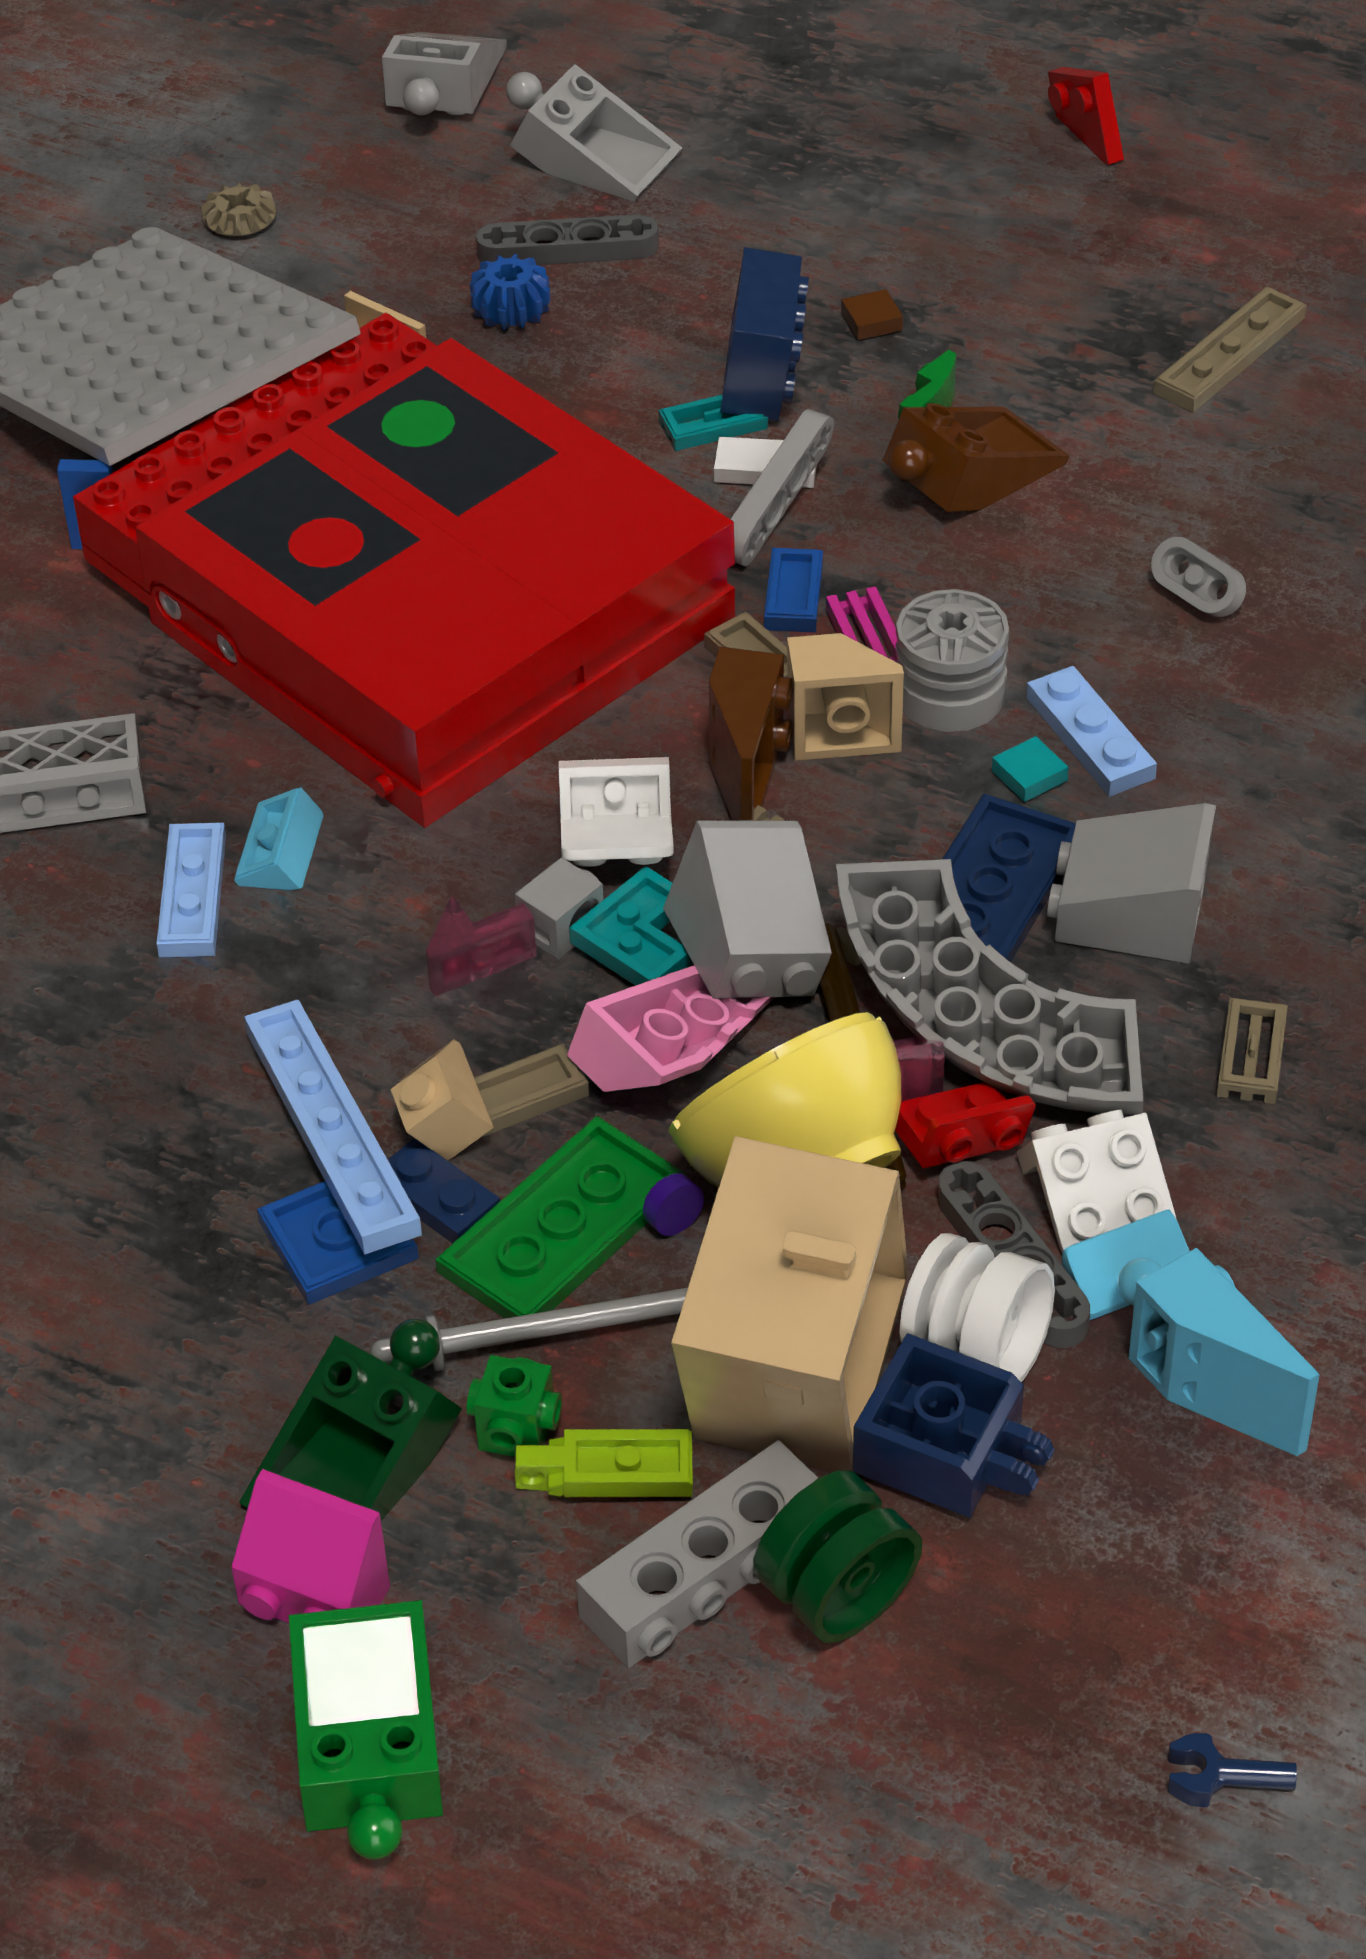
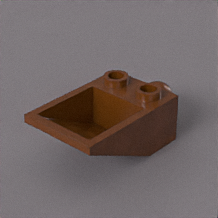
(969, 454)
(747, 725)

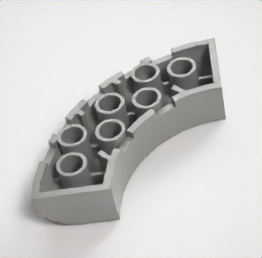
(982, 1007)

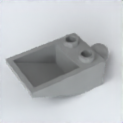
(439, 71)
(588, 134)

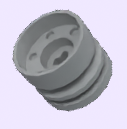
(952, 659)

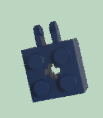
(947, 1429)

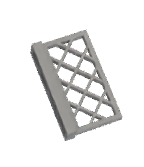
(66, 788)

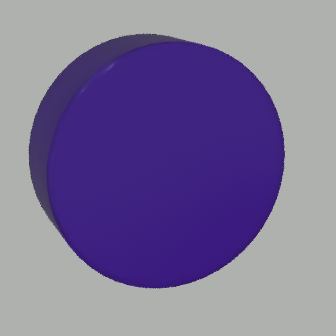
(673, 1204)

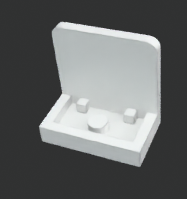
(615, 810)
(1097, 1175)

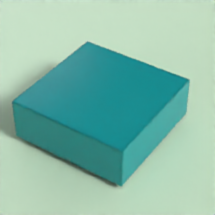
(1030, 769)

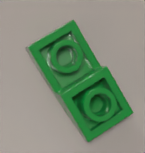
(934, 383)

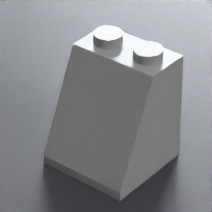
(1134, 881)
(750, 910)

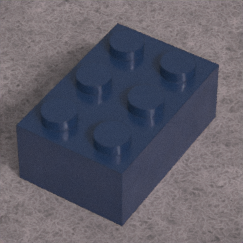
(765, 334)

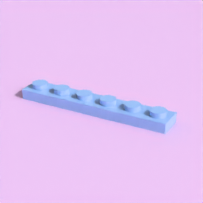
(333, 1127)

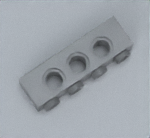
(668, 1559)

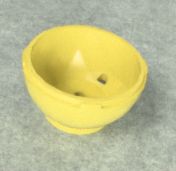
(816, 1094)

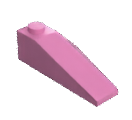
(657, 1031)

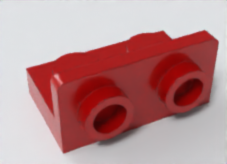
(962, 1123)

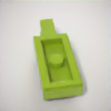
(609, 1463)

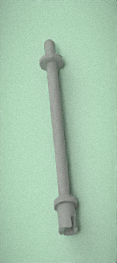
(546, 1323)

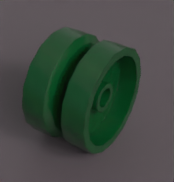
(837, 1556)

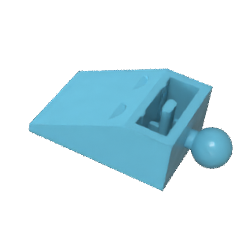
(1217, 1351)

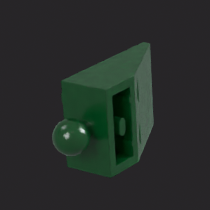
(342, 1429)

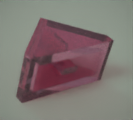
(920, 1066)

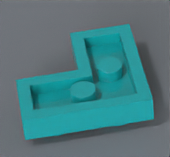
(627, 931)

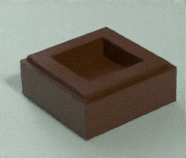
(872, 314)

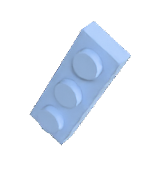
(1091, 731)

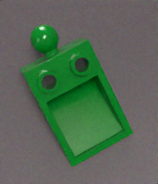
(365, 1722)

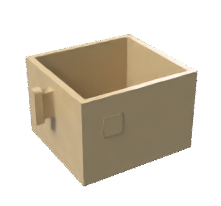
(792, 1302)

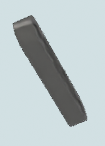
(619, 239)
(997, 1208)

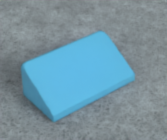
(280, 842)
(1098, 1260)

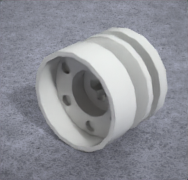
(980, 1303)

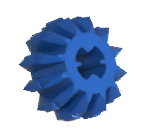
(510, 291)

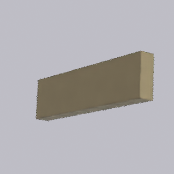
(1229, 349)

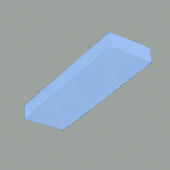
(191, 890)

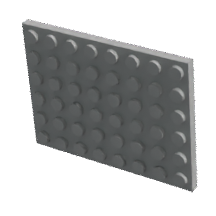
(152, 342)

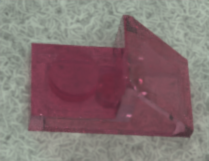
(469, 950)

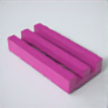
(858, 606)

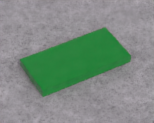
(557, 1223)

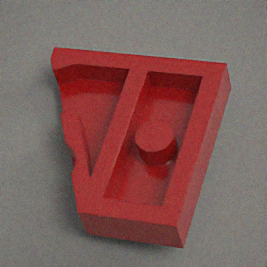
(1087, 108)

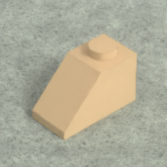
(442, 1102)

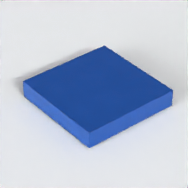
(321, 1247)

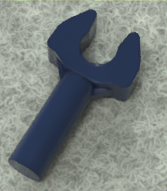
(1220, 1771)

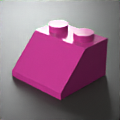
(307, 1552)

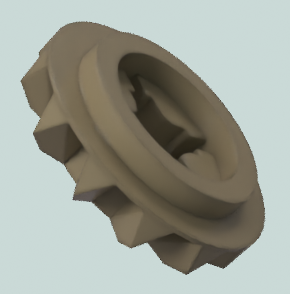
(238, 210)

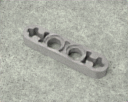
(780, 483)

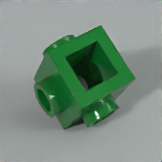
(513, 1404)

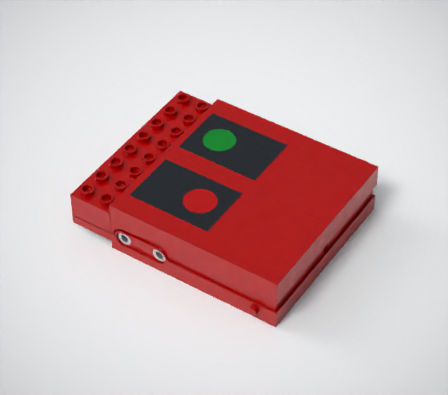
(413, 561)

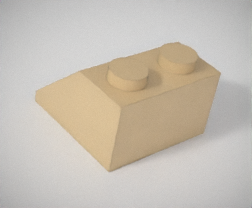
(842, 698)

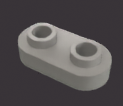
(1201, 579)

